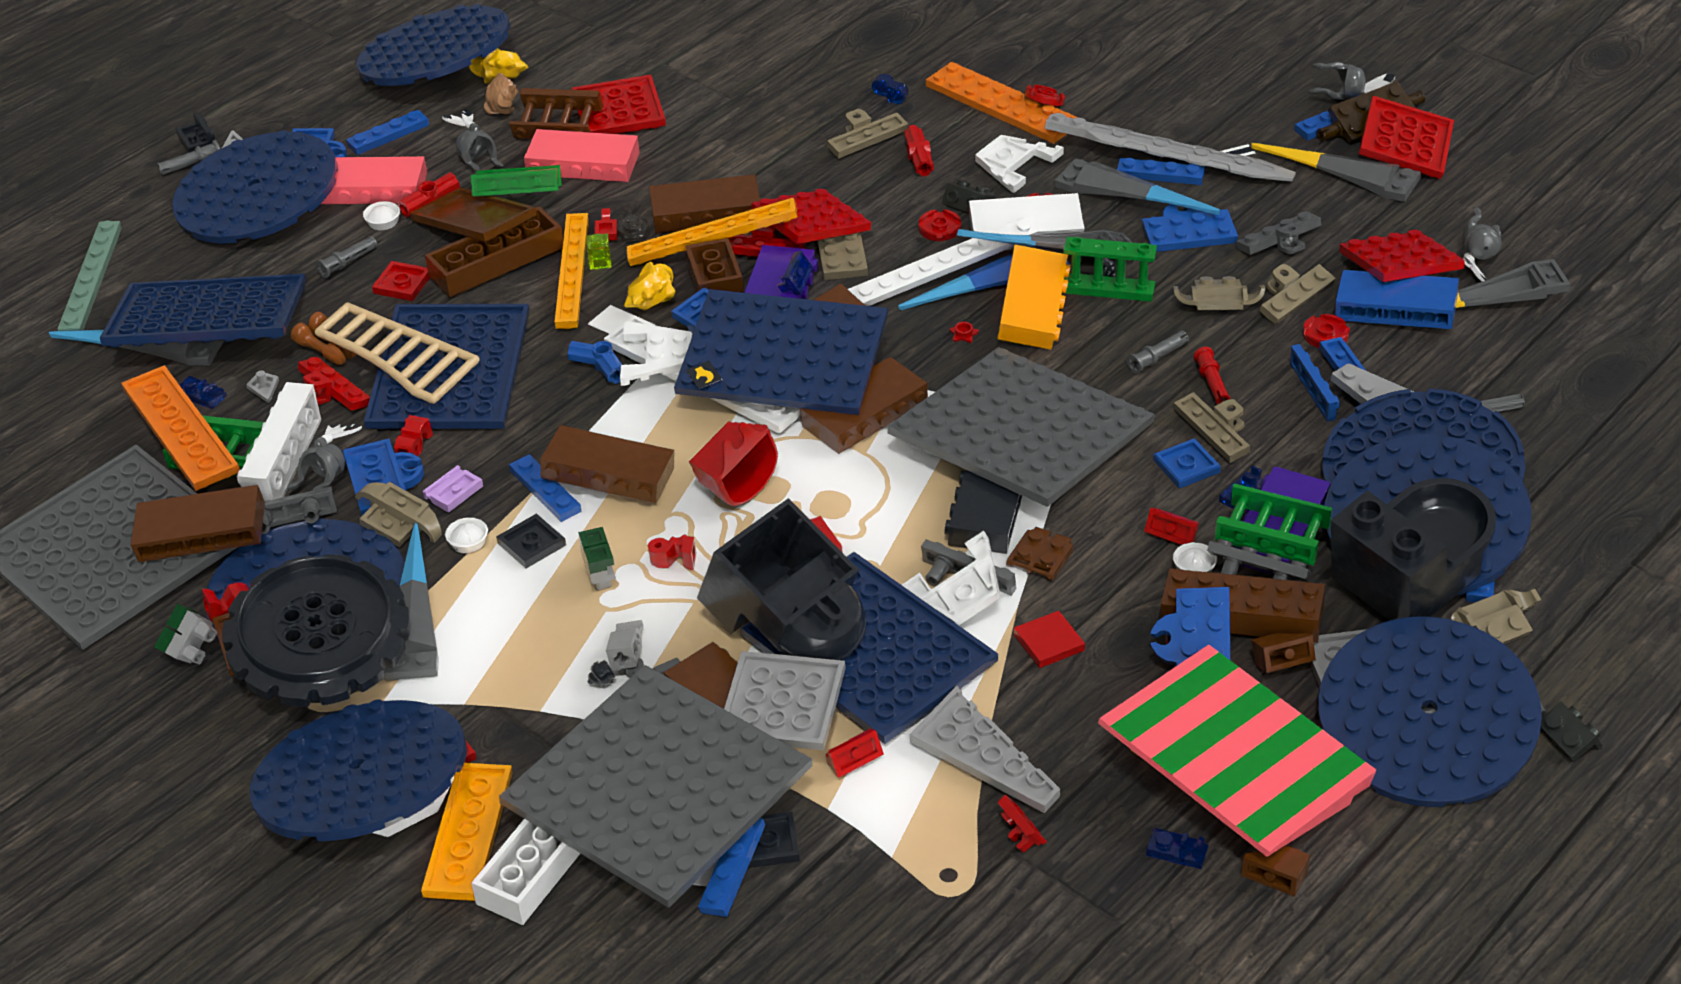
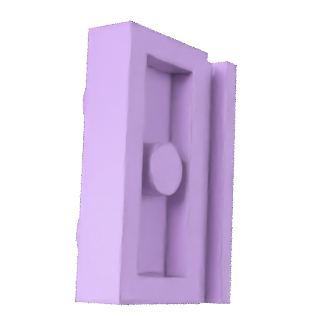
(453, 488)

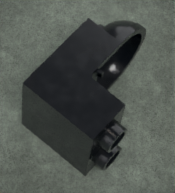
(1413, 550)
(788, 585)

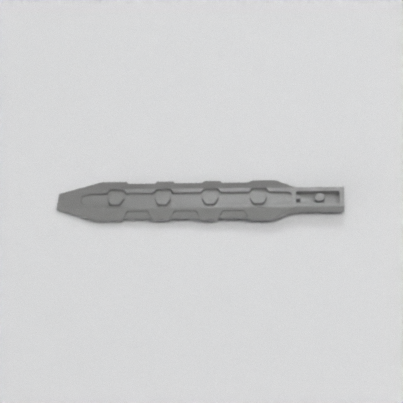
(1168, 148)

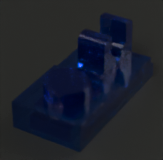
(796, 274)
(202, 392)
(1249, 479)
(1177, 848)

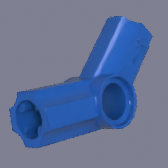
(599, 355)

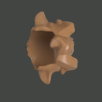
(500, 96)

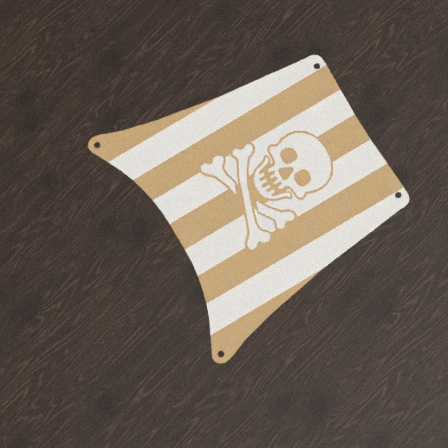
(536, 631)

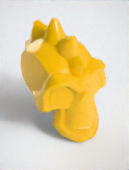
(497, 62)
(650, 287)

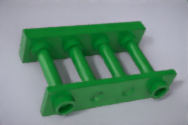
(516, 180)
(1105, 286)
(231, 431)
(1269, 540)

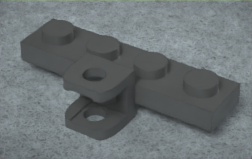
(1283, 234)

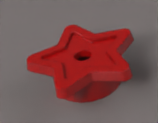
(963, 331)

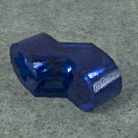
(893, 90)

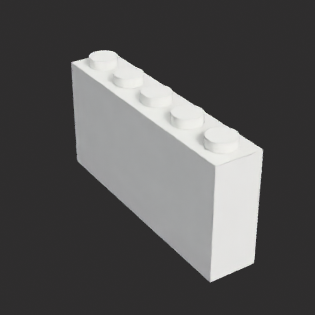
(1049, 213)

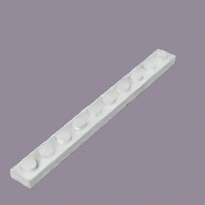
(939, 264)

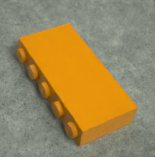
(1034, 297)

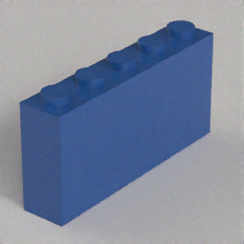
(1406, 302)

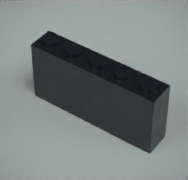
(982, 507)

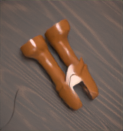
(305, 336)

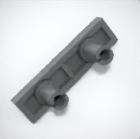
(298, 507)
(1235, 557)
(950, 560)

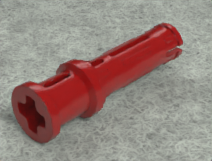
(1210, 369)

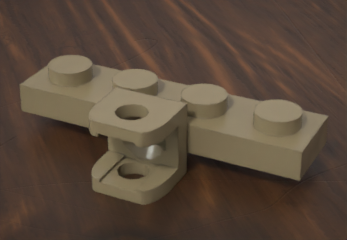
(863, 133)
(1293, 291)
(1216, 425)

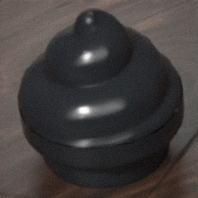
(1109, 267)
(600, 674)

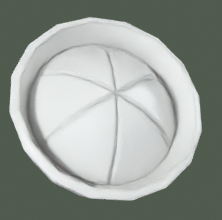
(382, 215)
(466, 535)
(1194, 557)

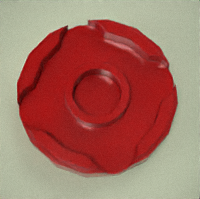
(1044, 95)
(939, 225)
(1324, 329)

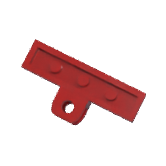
(751, 244)
(330, 383)

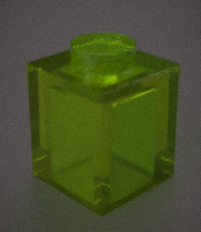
(598, 251)

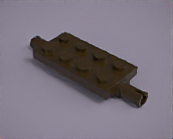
(1351, 115)

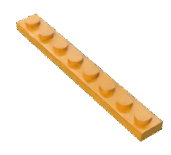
(715, 230)
(571, 271)

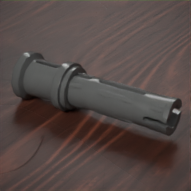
(188, 159)
(338, 260)
(1150, 354)

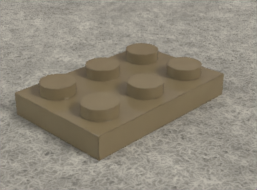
(842, 257)

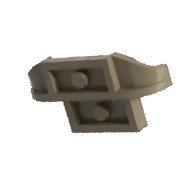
(1219, 294)
(396, 512)
(1500, 614)

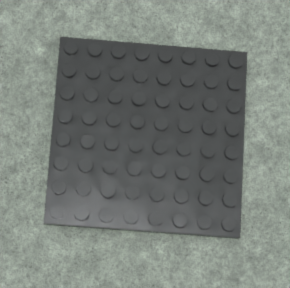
(1021, 425)
(77, 553)
(656, 784)

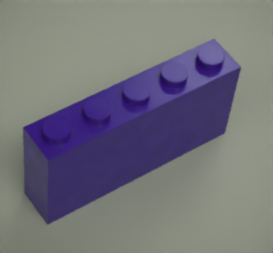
(772, 266)
(1291, 485)

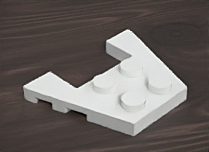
(1008, 154)
(664, 350)
(965, 591)

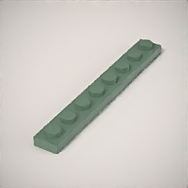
(90, 276)

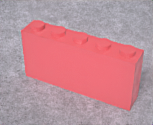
(584, 154)
(376, 179)

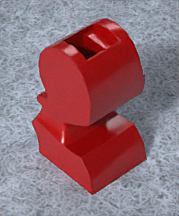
(412, 435)
(665, 552)
(215, 607)

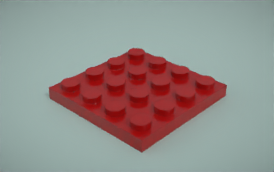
(627, 106)
(1406, 137)
(818, 217)
(1401, 256)

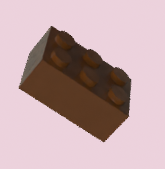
(714, 266)

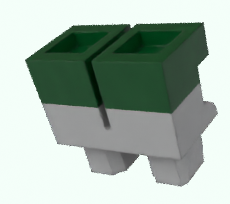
(597, 557)
(188, 635)

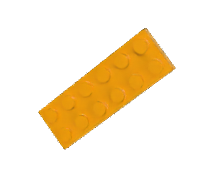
(466, 831)

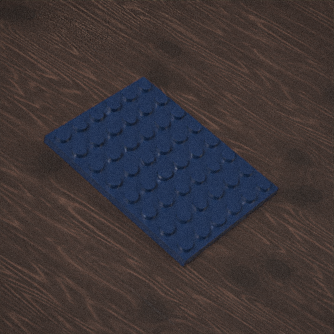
(204, 310)
(784, 351)
(482, 395)
(905, 657)

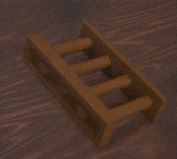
(555, 99)

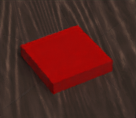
(401, 281)
(1049, 639)

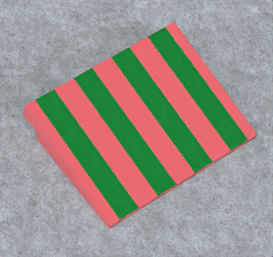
(1239, 750)

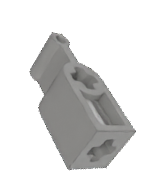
(625, 645)

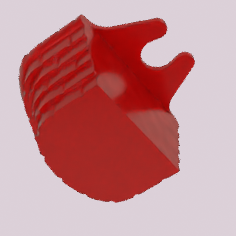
(736, 462)

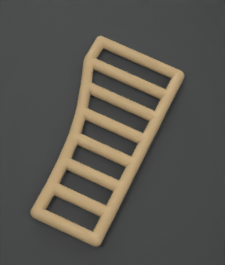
(388, 366)

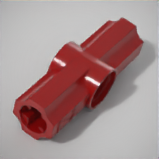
(918, 150)
(428, 192)

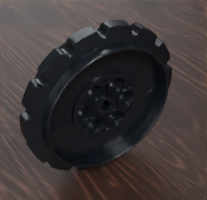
(316, 630)

